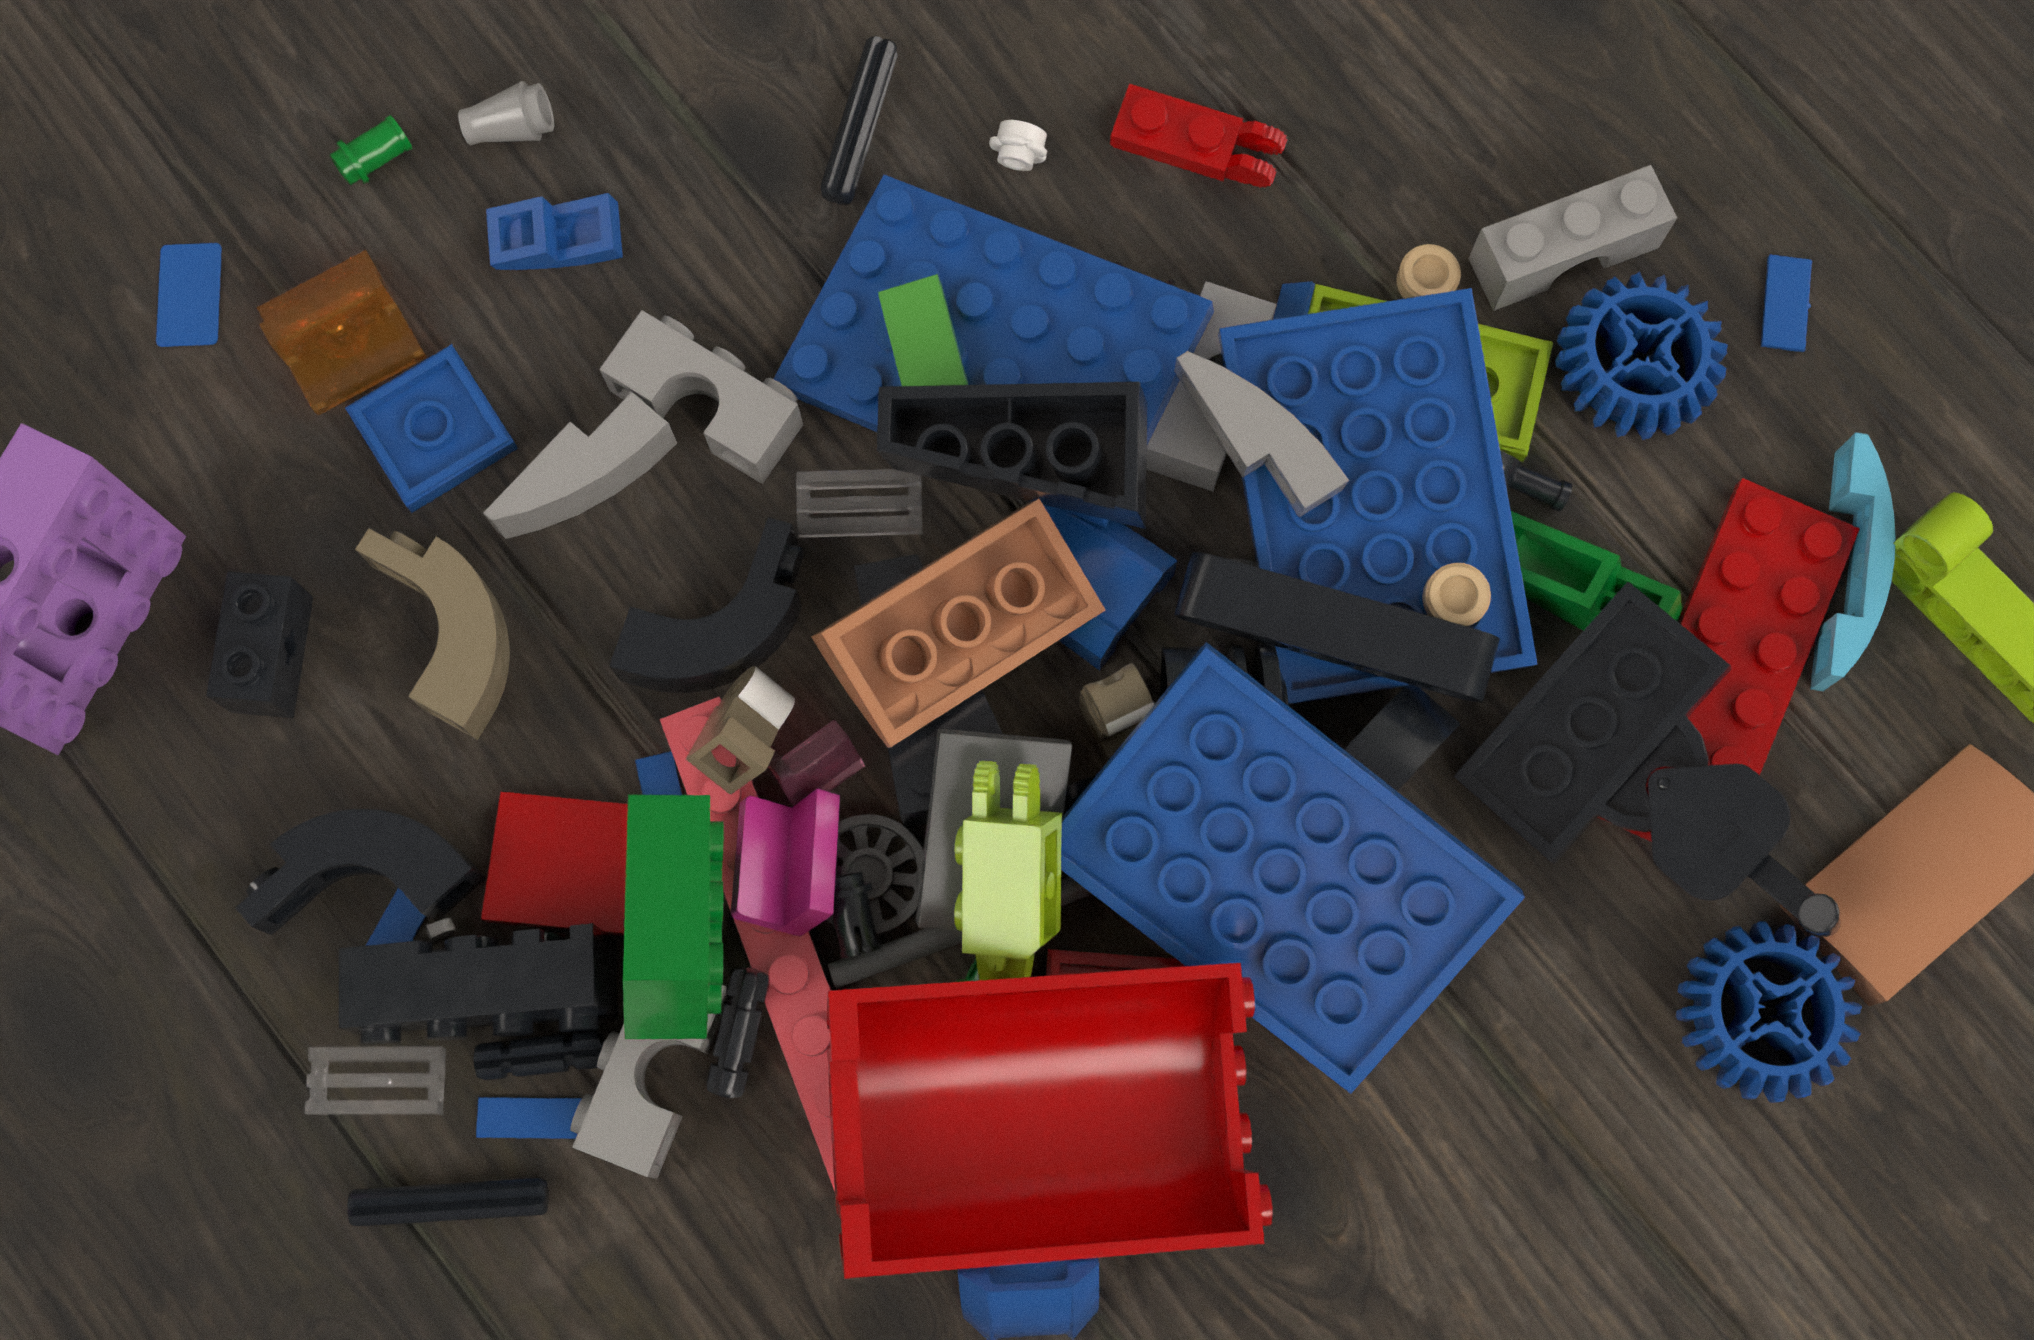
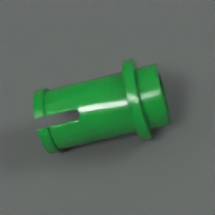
(370, 151)

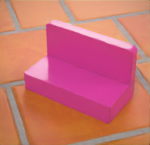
(786, 862)

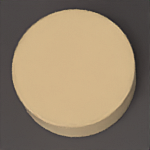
(1428, 271)
(1457, 594)

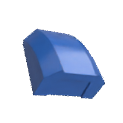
(1122, 572)
(1030, 1298)

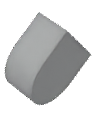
(440, 929)

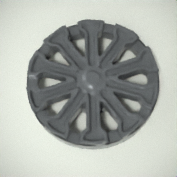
(879, 868)

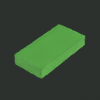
(922, 334)

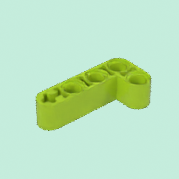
(1969, 595)

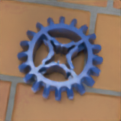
(1616, 318)
(1788, 1033)

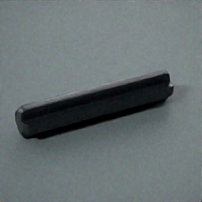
(859, 120)
(448, 1202)

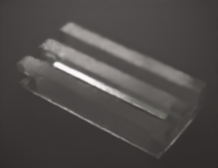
(858, 526)
(320, 1080)

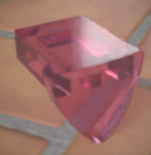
(816, 763)

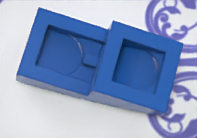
(555, 236)

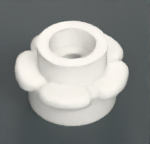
(1019, 145)

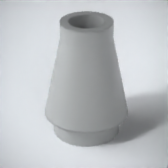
(509, 116)

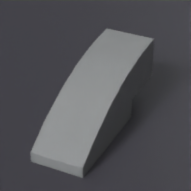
(1261, 432)
(582, 470)

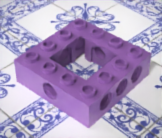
(76, 550)

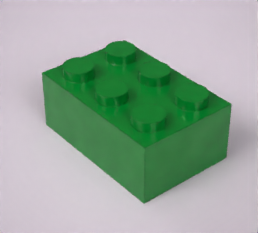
(672, 917)

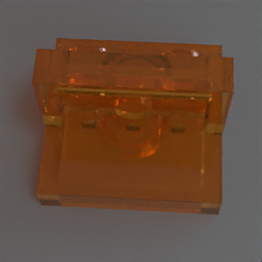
(340, 332)

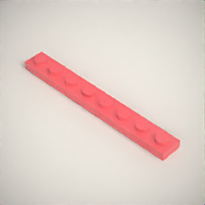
(796, 976)

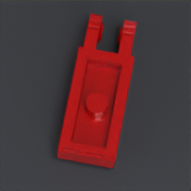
(1195, 137)

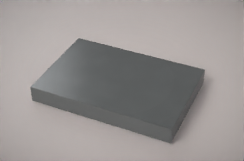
(951, 803)

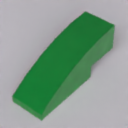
(1576, 576)

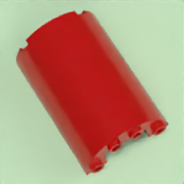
(1041, 1119)

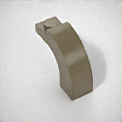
(473, 641)

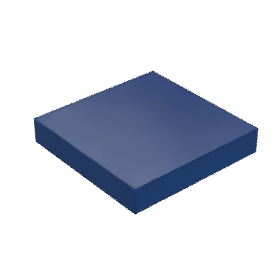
(431, 428)

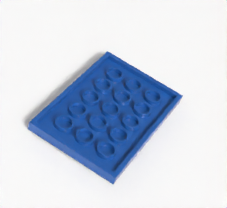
(1015, 301)
(1413, 427)
(1275, 849)

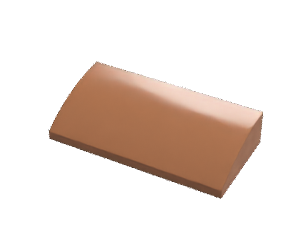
(959, 623)
(1927, 873)

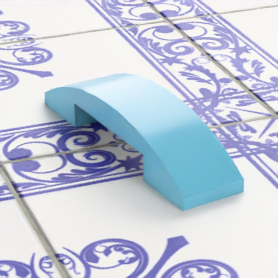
(1863, 491)

